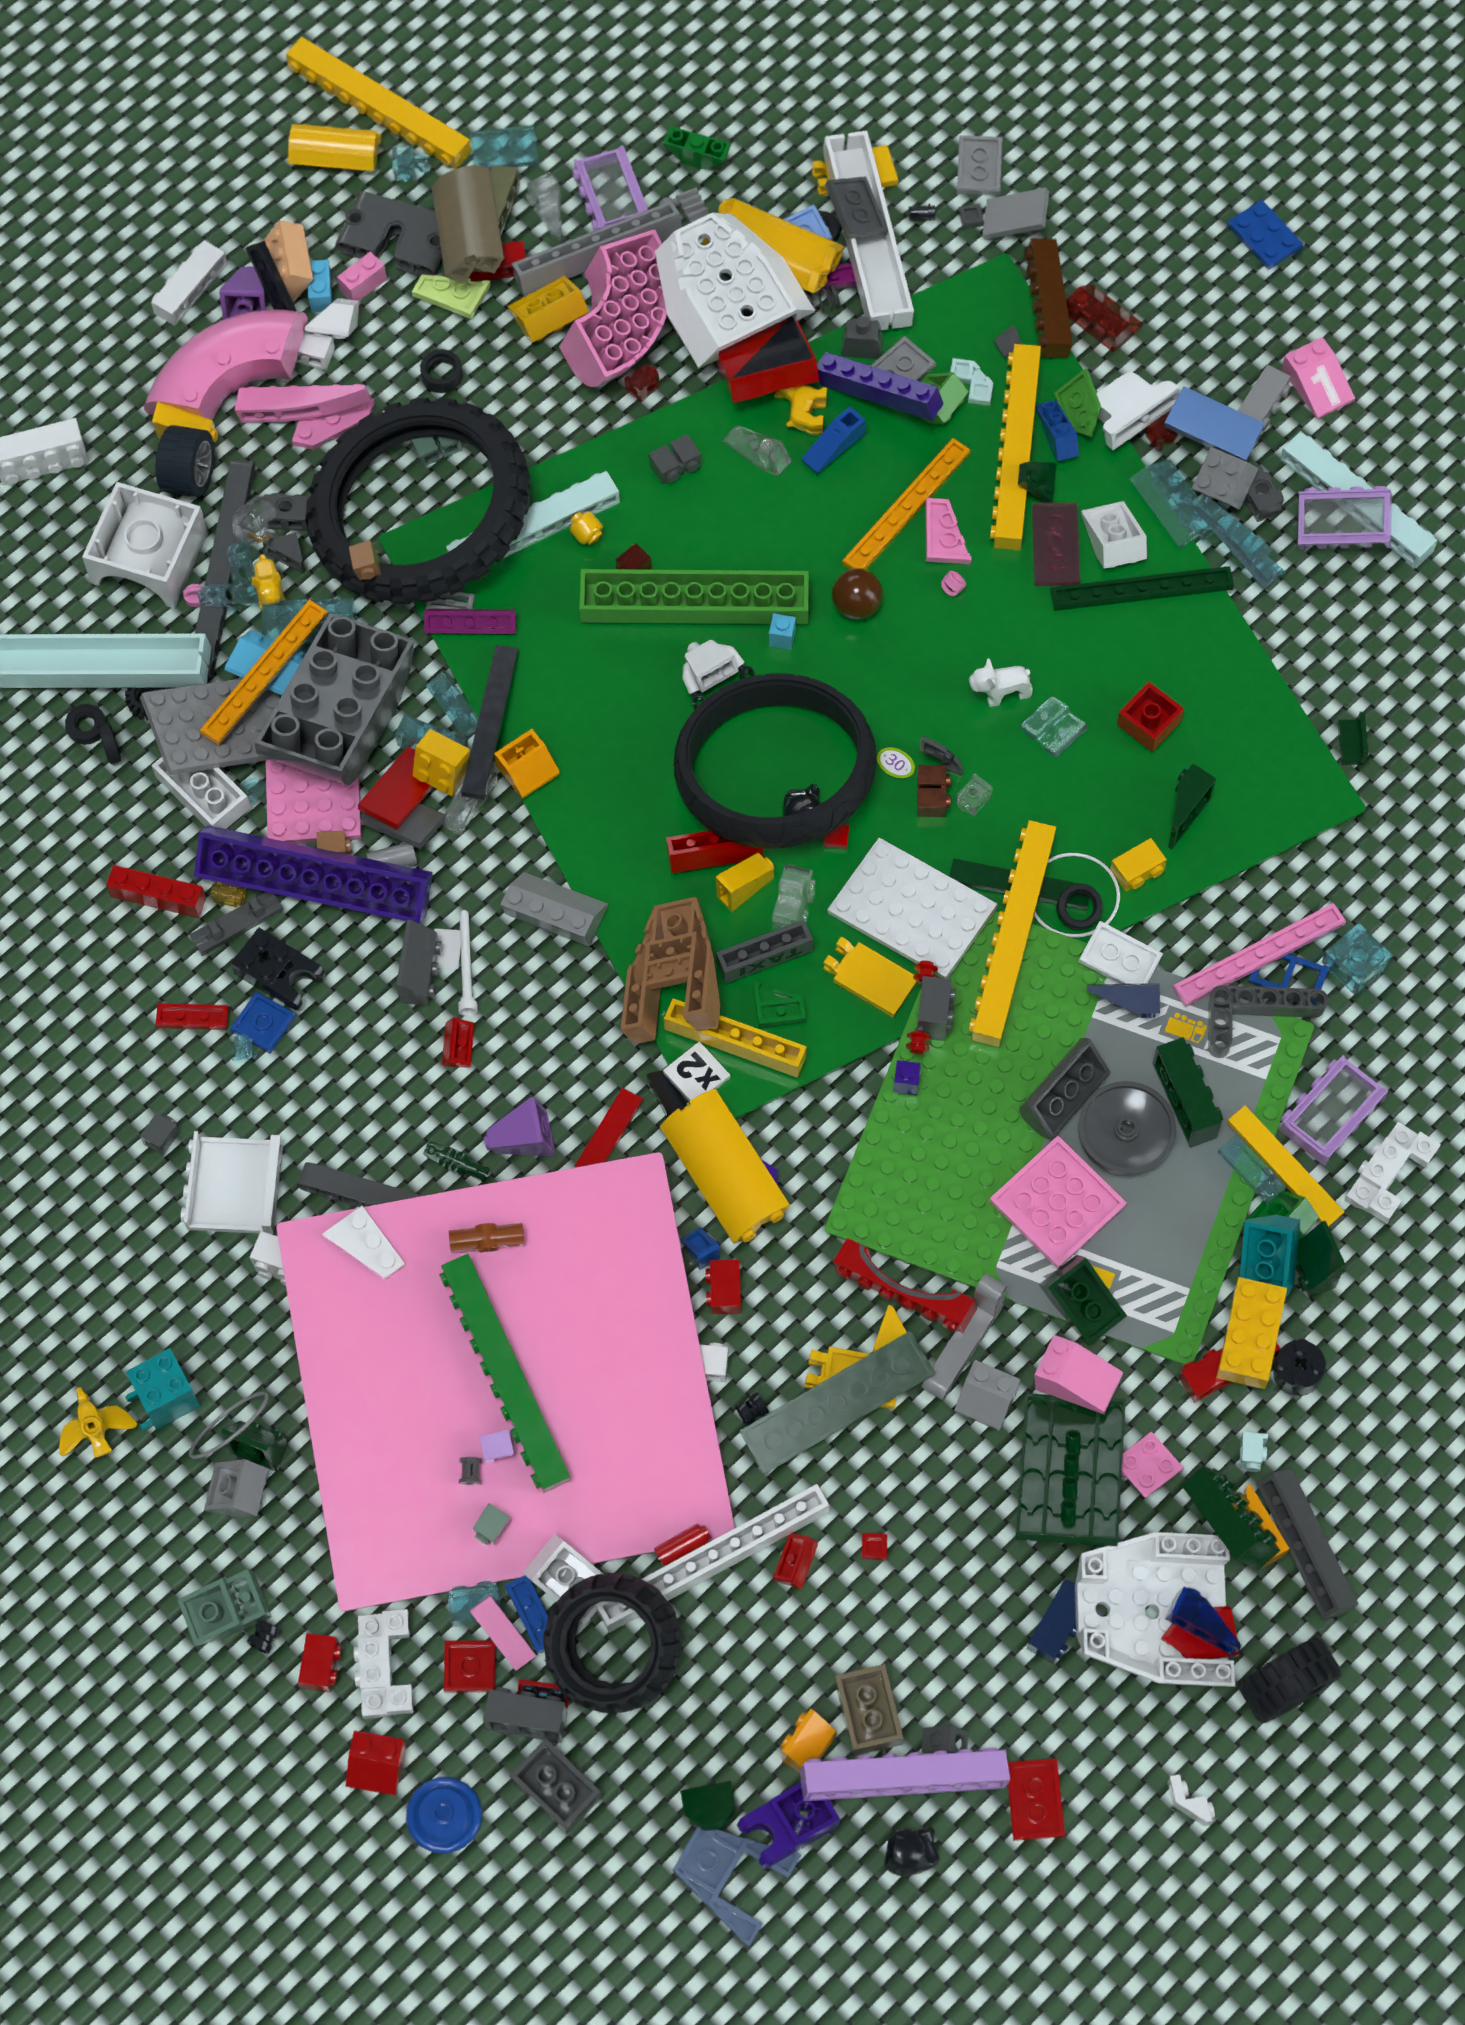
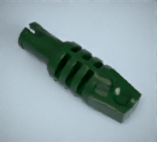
(455, 1160)

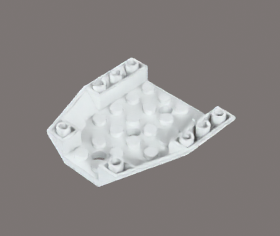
(709, 309)
(1142, 1575)

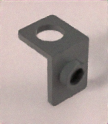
(943, 1739)

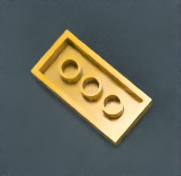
(1251, 1333)

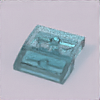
(1053, 727)

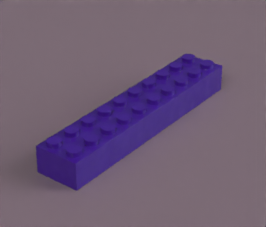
(313, 874)

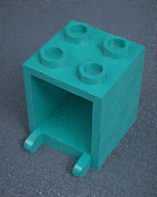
(161, 1390)

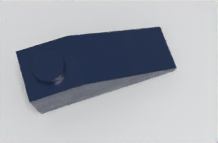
(1137, 998)

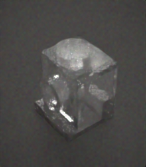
(982, 794)

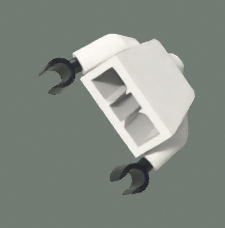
(710, 665)

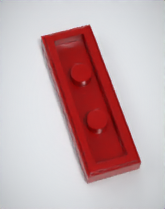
(192, 1016)

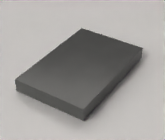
(856, 207)
(415, 829)

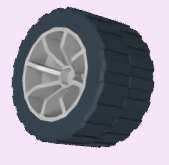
(184, 461)

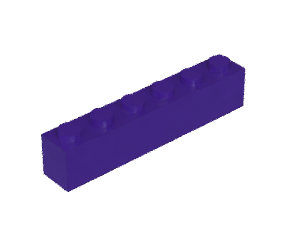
(879, 386)

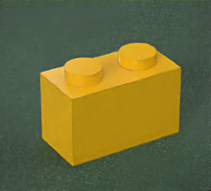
(1138, 865)

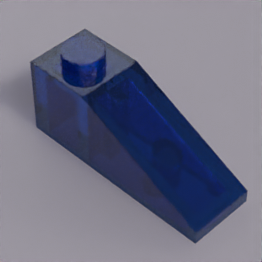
(1199, 1618)

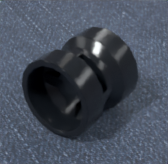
(751, 1408)
(263, 1636)

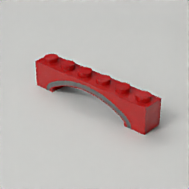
(950, 1309)

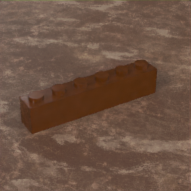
(1048, 298)

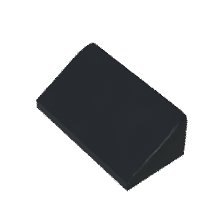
(666, 1093)

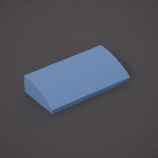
(1213, 424)

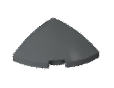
(937, 750)

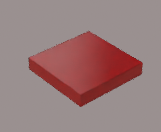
(469, 1666)

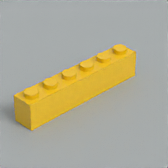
(740, 1041)

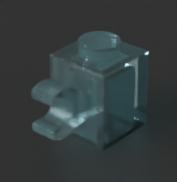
(405, 162)

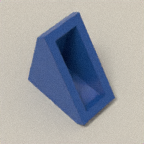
(701, 1247)

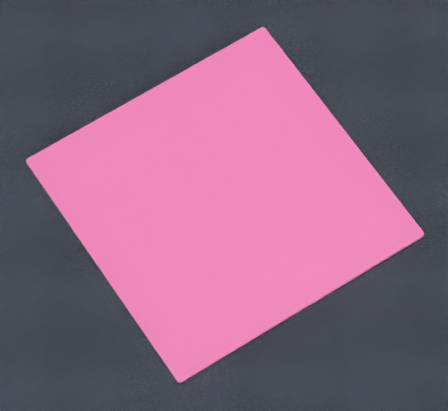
(400, 1396)

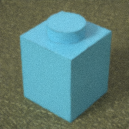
(782, 631)

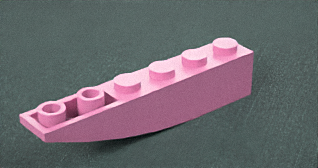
(297, 402)

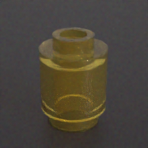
(228, 894)

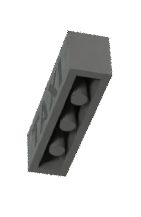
(764, 951)

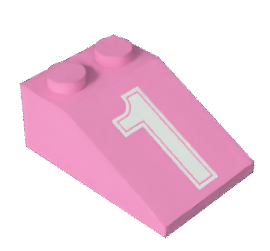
(1318, 378)

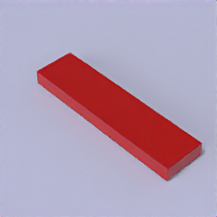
(610, 1129)

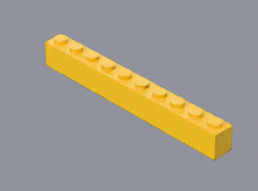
(378, 103)
(1017, 446)
(1013, 933)

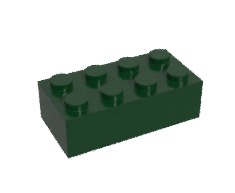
(1187, 1091)
(1231, 1517)

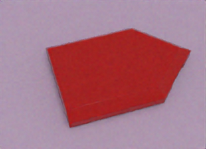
(1194, 1647)

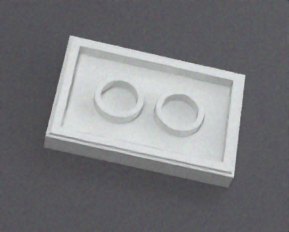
(1119, 956)

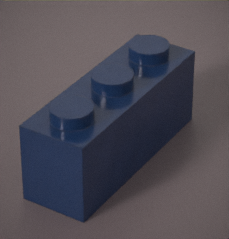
(1056, 1625)

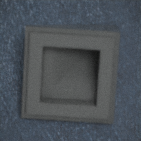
(1006, 341)

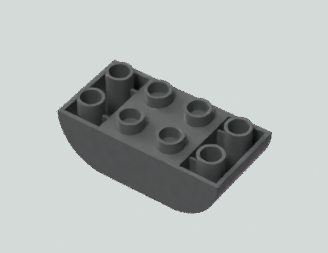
(338, 700)

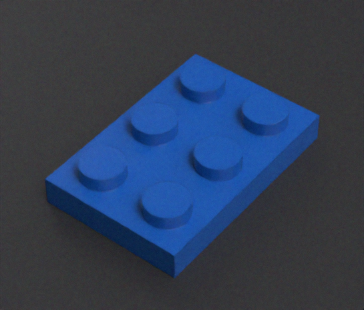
(1265, 234)

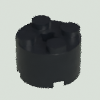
(1299, 1354)

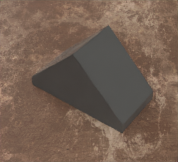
(285, 550)

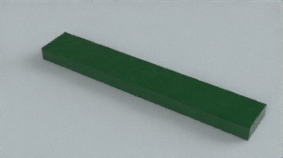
(997, 878)

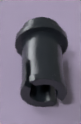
(922, 212)

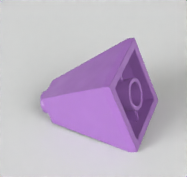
(242, 293)
(522, 1132)

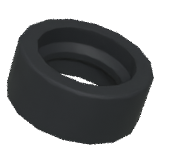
(443, 385)
(1077, 924)

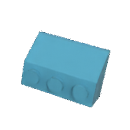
(248, 652)

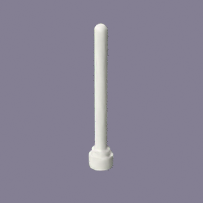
(467, 1004)

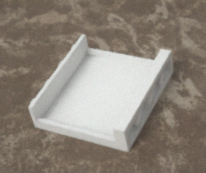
(232, 1184)

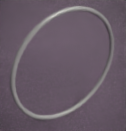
(236, 1433)

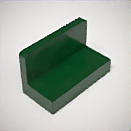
(1353, 740)

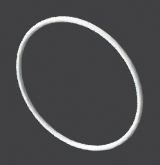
(1114, 880)

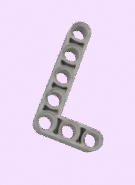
(989, 1300)

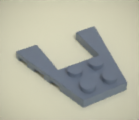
(707, 1866)

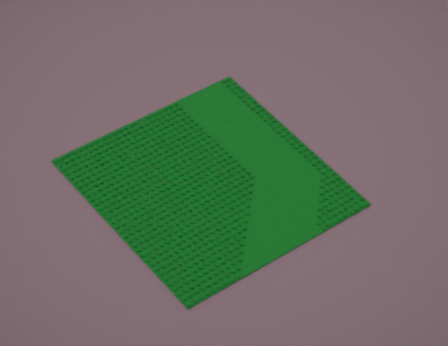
(616, 697)

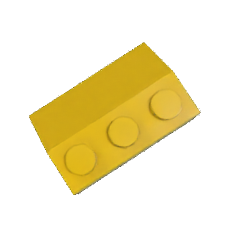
(549, 309)

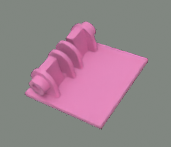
(1149, 1465)

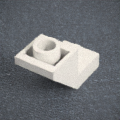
(1195, 1808)

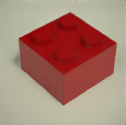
(1150, 716)

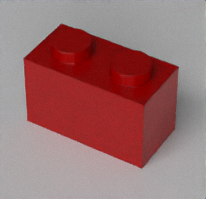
(725, 1286)
(319, 1662)

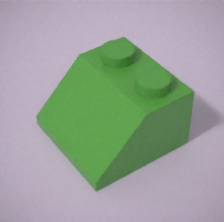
(951, 392)

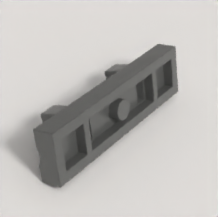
(236, 922)

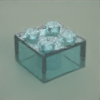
(1357, 959)

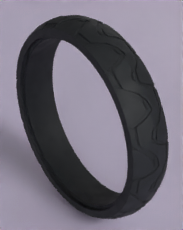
(766, 691)

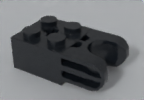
(275, 967)

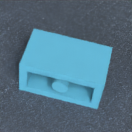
(321, 286)

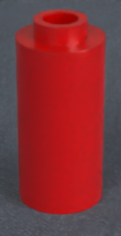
(682, 1544)

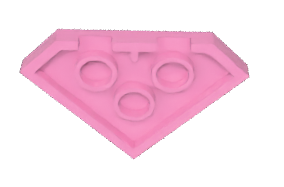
(315, 431)

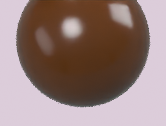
(857, 593)

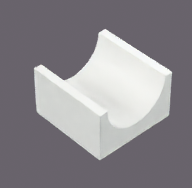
(146, 541)

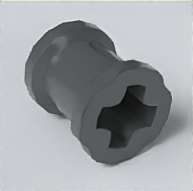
(468, 1477)

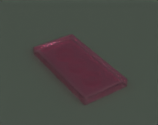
(1055, 544)

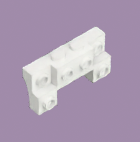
(1387, 1161)
(375, 1664)

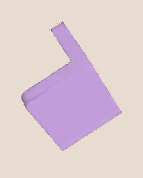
(496, 1446)

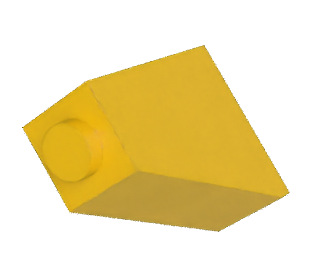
(168, 415)
(743, 880)

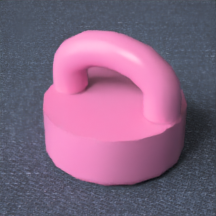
(954, 581)
(191, 595)

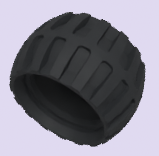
(566, 1665)

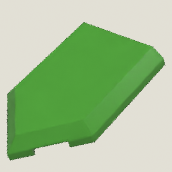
(1080, 403)

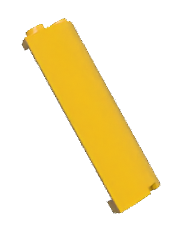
(805, 252)
(725, 1166)

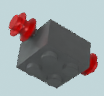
(934, 1008)

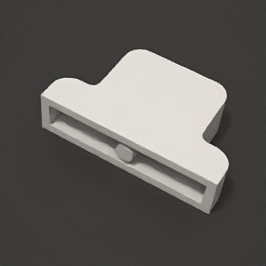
(1132, 405)

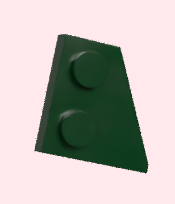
(1038, 479)

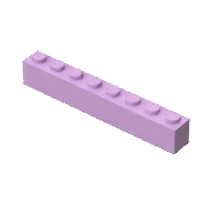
(904, 1774)

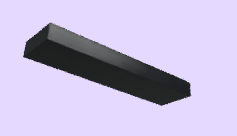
(270, 277)

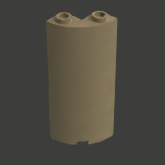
(467, 222)

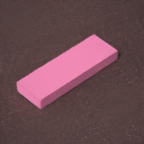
(503, 1632)

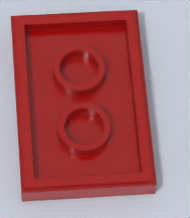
(1035, 1800)

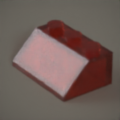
(1101, 316)

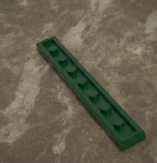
(1141, 588)

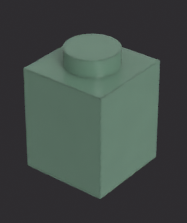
(491, 1525)

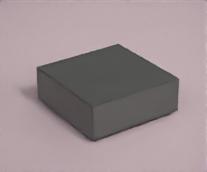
(971, 216)

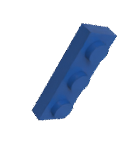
(529, 1610)

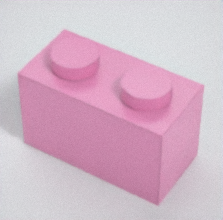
(362, 277)

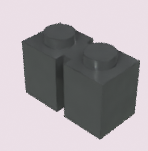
(670, 465)

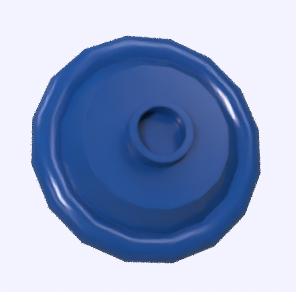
(443, 1815)

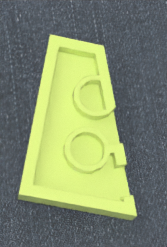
(451, 294)

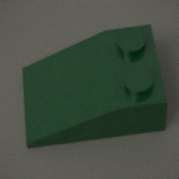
(1192, 796)
(1318, 1261)
(1083, 1299)
(256, 1444)

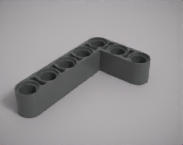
(1256, 1006)

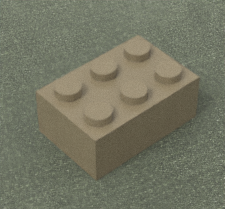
(869, 1710)

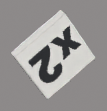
(696, 1072)

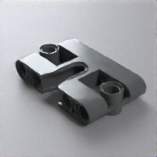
(378, 218)

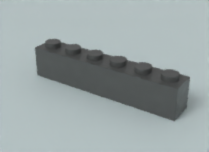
(1307, 1544)

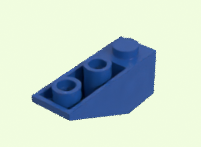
(1058, 430)
(835, 440)

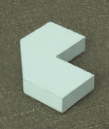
(970, 373)

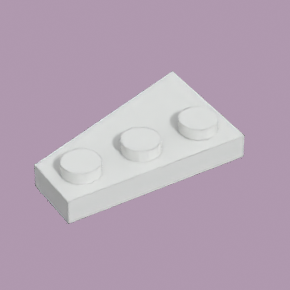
(364, 1241)

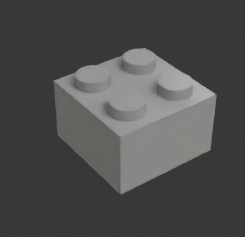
(1225, 478)

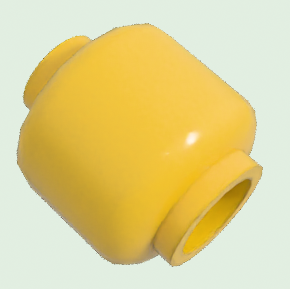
(586, 527)

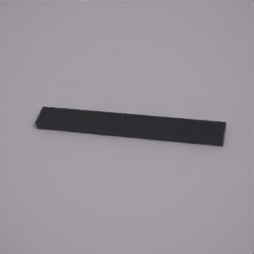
(489, 722)

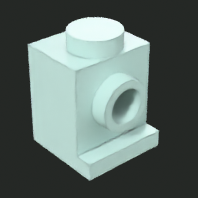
(1253, 1451)

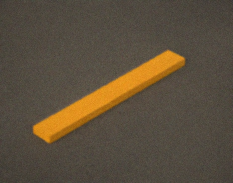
(907, 506)
(263, 672)

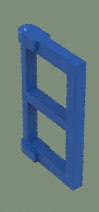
(1293, 960)

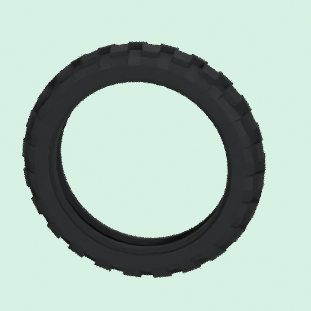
(390, 428)

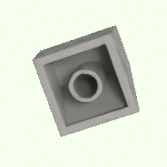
(987, 1395)
(236, 1488)

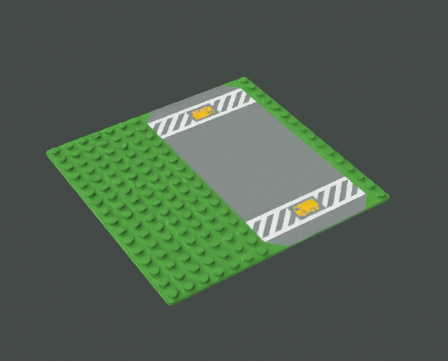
(940, 1155)

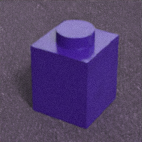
(906, 1077)

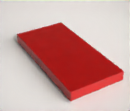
(395, 792)

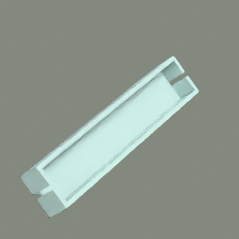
(103, 660)

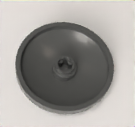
(1126, 1128)

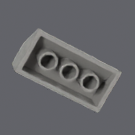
(553, 908)

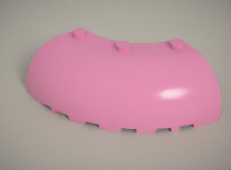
(624, 311)
(228, 358)

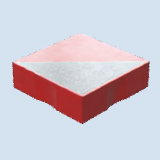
(768, 362)

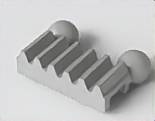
(689, 204)

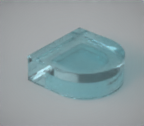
(254, 789)

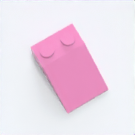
(1076, 1375)

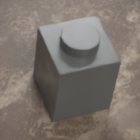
(160, 1133)

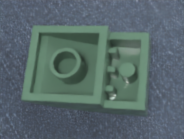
(224, 1607)

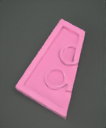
(942, 534)

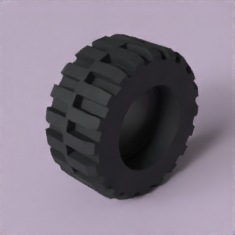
(1290, 1680)

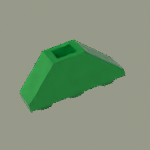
(695, 148)

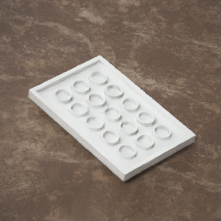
(912, 908)

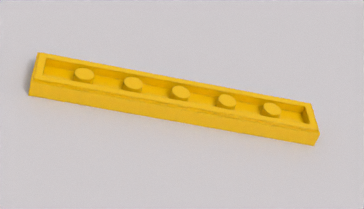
(1283, 1164)

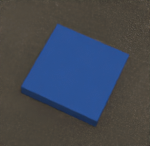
(263, 1022)

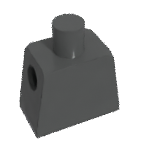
(862, 339)

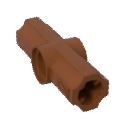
(486, 1237)

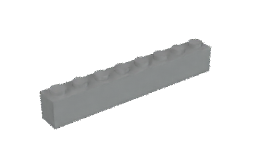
(576, 255)

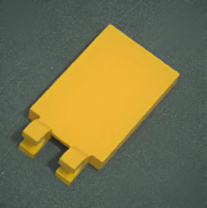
(883, 163)
(870, 976)
(833, 1363)

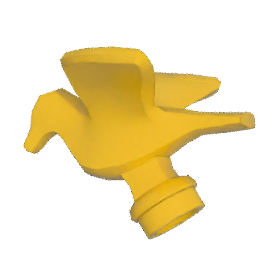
(92, 1425)

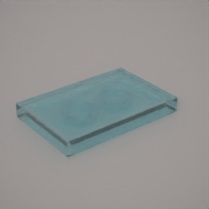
(505, 147)

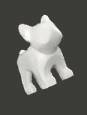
(1001, 682)

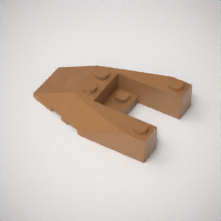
(671, 954)

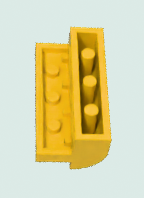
(333, 147)

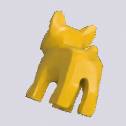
(803, 401)
(267, 582)

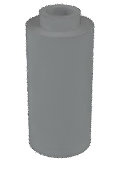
(399, 854)

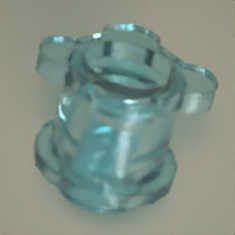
(242, 1047)

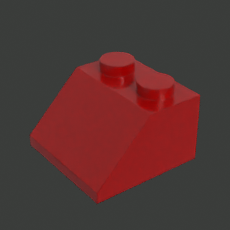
(375, 1763)

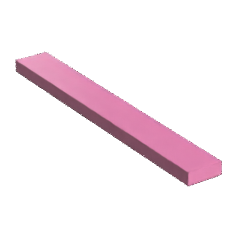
(1259, 954)

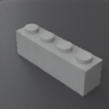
(1266, 395)

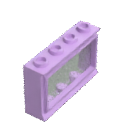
(608, 187)
(1345, 517)
(1332, 1109)

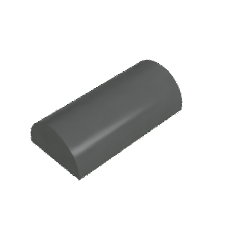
(1064, 1089)

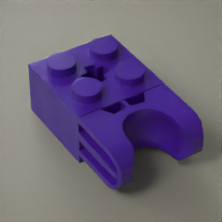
(785, 1825)

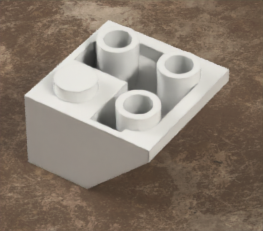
(337, 319)

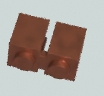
(932, 791)

